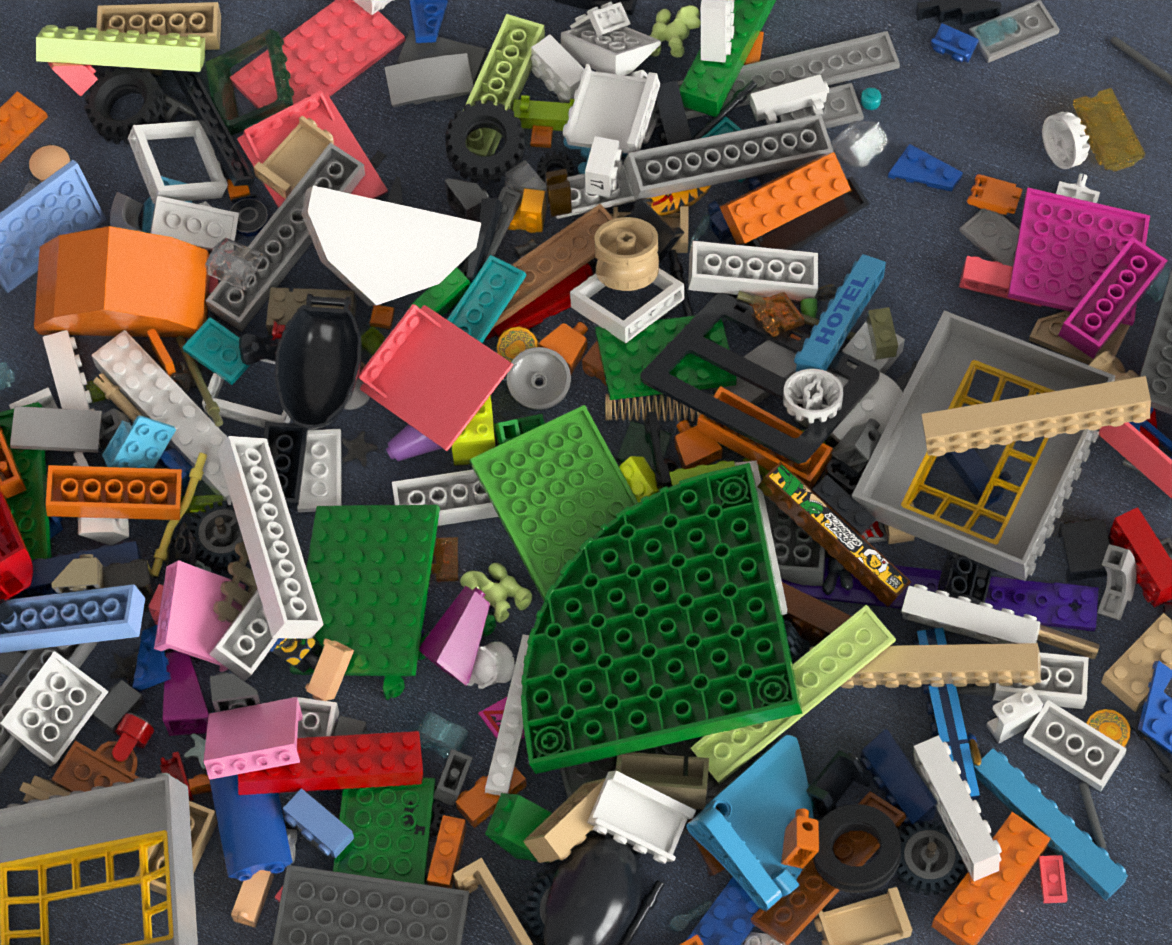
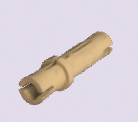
(113, 393)

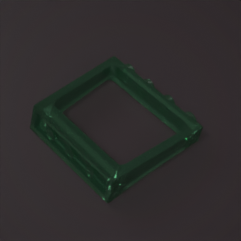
(222, 88)

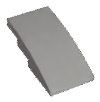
(429, 79)
(771, 357)

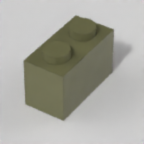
(882, 333)

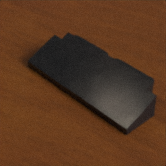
(813, 223)

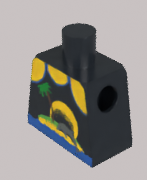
(298, 652)

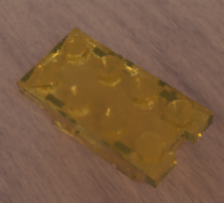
(1108, 130)

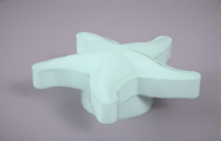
(197, 751)

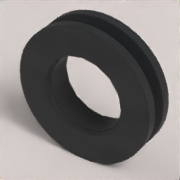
(858, 878)

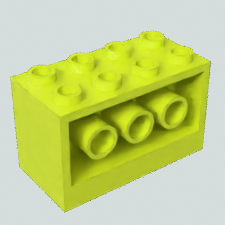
(476, 437)

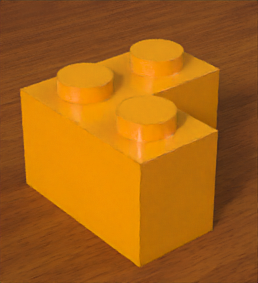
(531, 212)

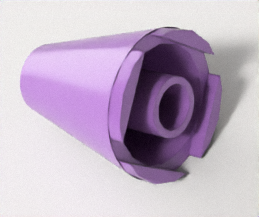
(409, 444)

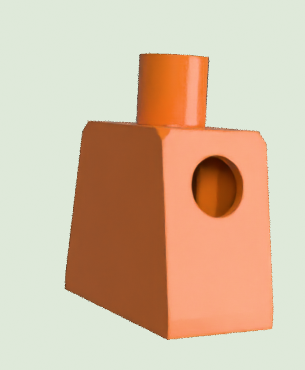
(568, 343)
(694, 447)
(800, 840)

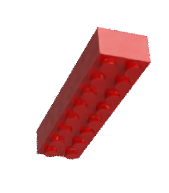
(342, 764)

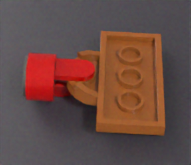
(109, 763)

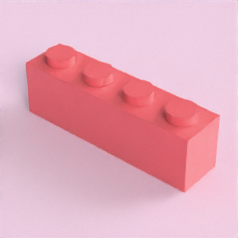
(987, 277)

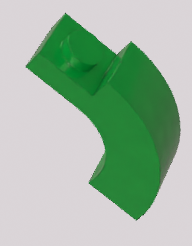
(513, 428)

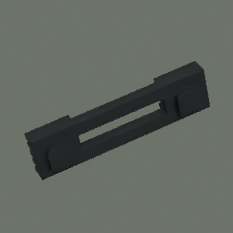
(652, 426)

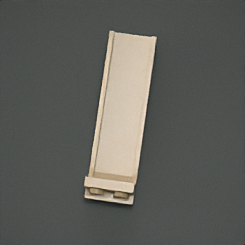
(478, 873)

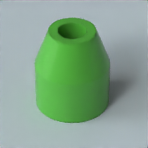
(809, 307)

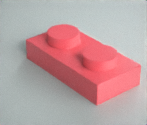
(1052, 879)

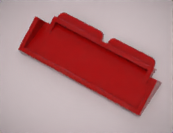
(548, 304)

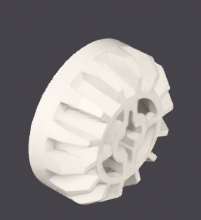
(1065, 140)
(813, 386)

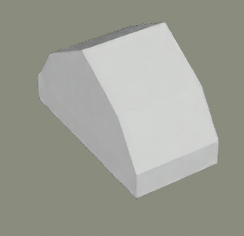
(384, 246)

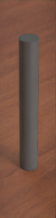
(1092, 815)

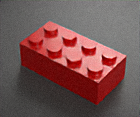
(1152, 561)

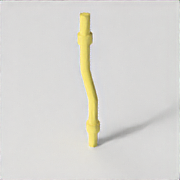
(195, 475)

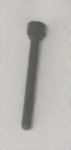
(1142, 59)

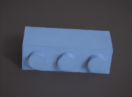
(317, 824)

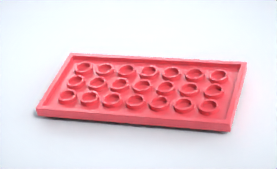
(322, 53)

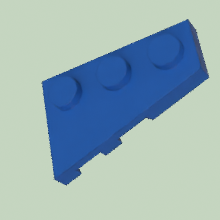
(427, 18)
(926, 169)
(150, 662)

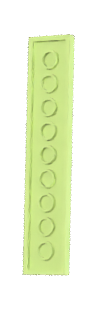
(816, 677)

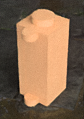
(329, 670)
(252, 898)

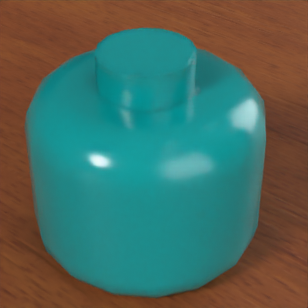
(871, 98)

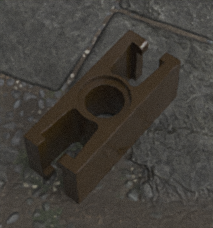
(558, 192)

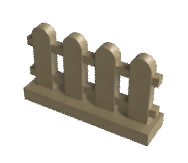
(231, 588)

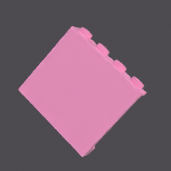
(187, 612)
(252, 738)

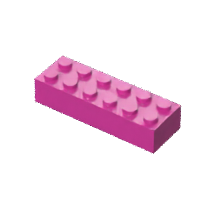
(1112, 297)

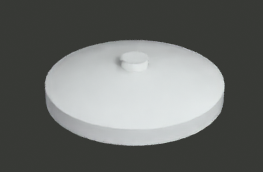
(876, 404)

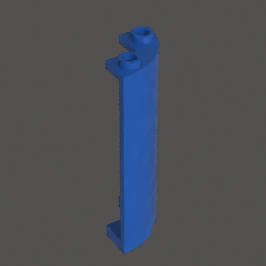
(250, 830)

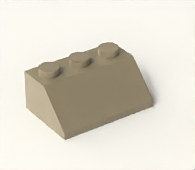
(80, 575)

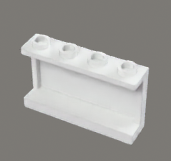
(639, 816)

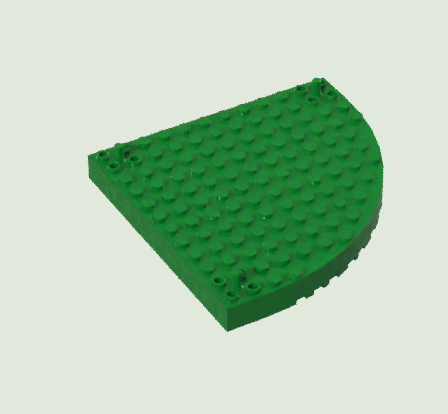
(660, 629)

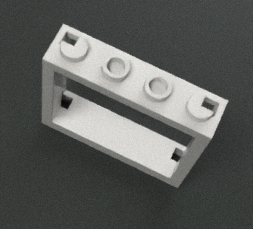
(183, 192)
(639, 320)
(240, 412)

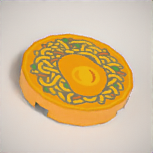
(515, 341)
(1111, 725)

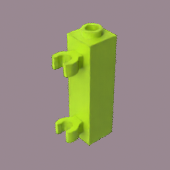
(541, 113)

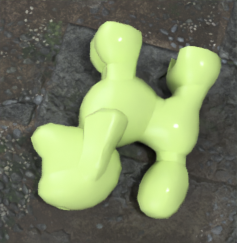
(678, 30)
(498, 592)

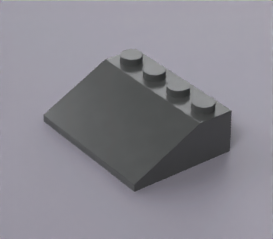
(798, 555)

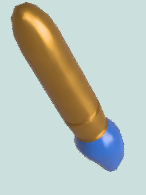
(975, 754)

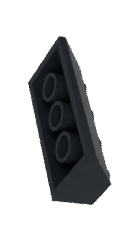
(288, 451)

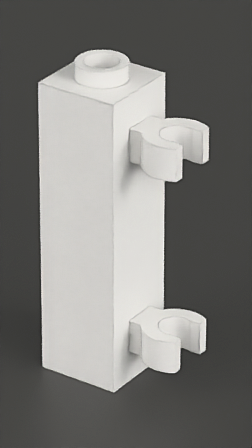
(788, 98)

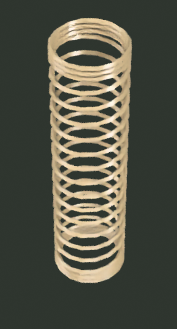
(609, 408)

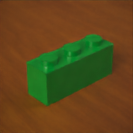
(445, 294)

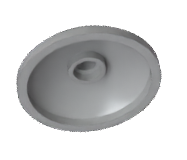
(536, 365)

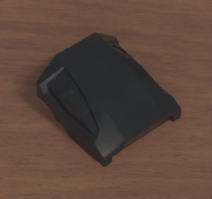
(965, 578)

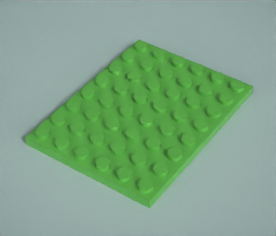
(553, 491)

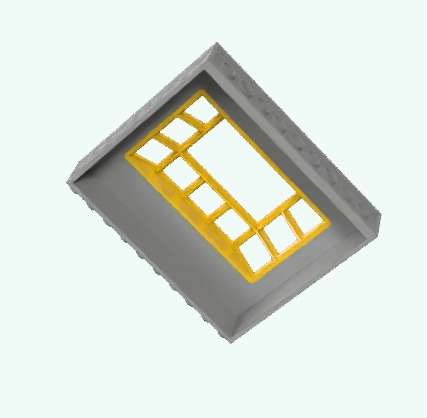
(942, 383)
(99, 826)

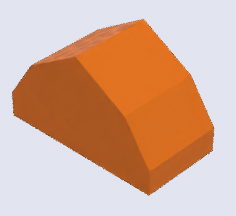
(119, 282)

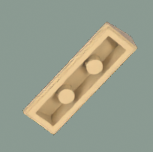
(1068, 642)

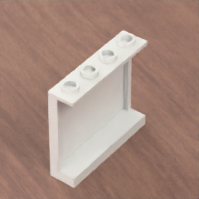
(611, 109)

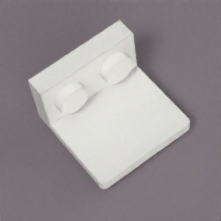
(604, 20)

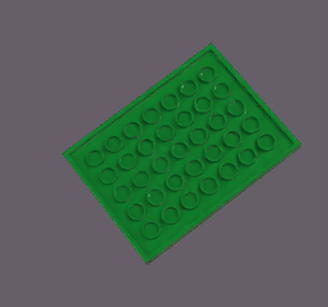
(373, 582)

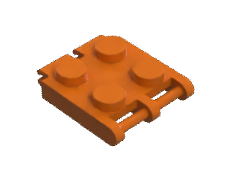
(994, 195)

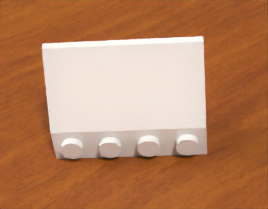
(610, 53)
(53, 709)

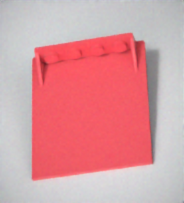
(264, 137)
(432, 375)

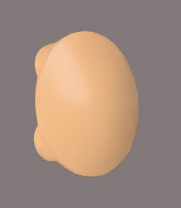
(47, 161)

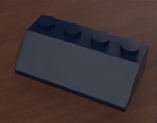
(898, 779)

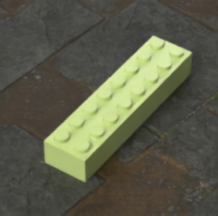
(120, 48)
(503, 76)

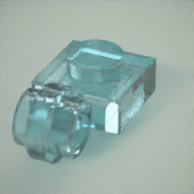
(993, 33)

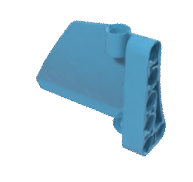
(753, 822)

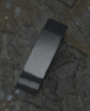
(844, 476)

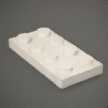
(193, 222)
(321, 471)

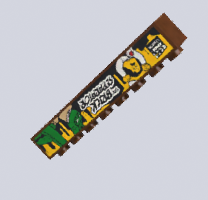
(834, 534)

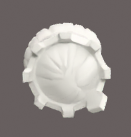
(492, 665)

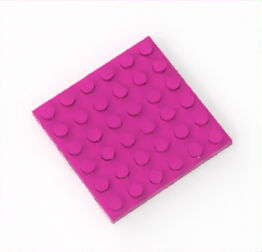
(1067, 248)

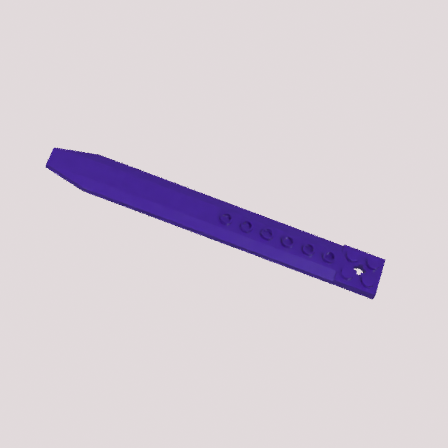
(1042, 600)

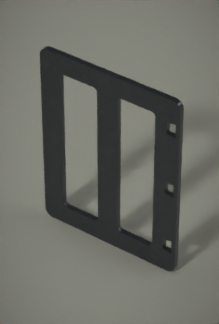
(692, 341)

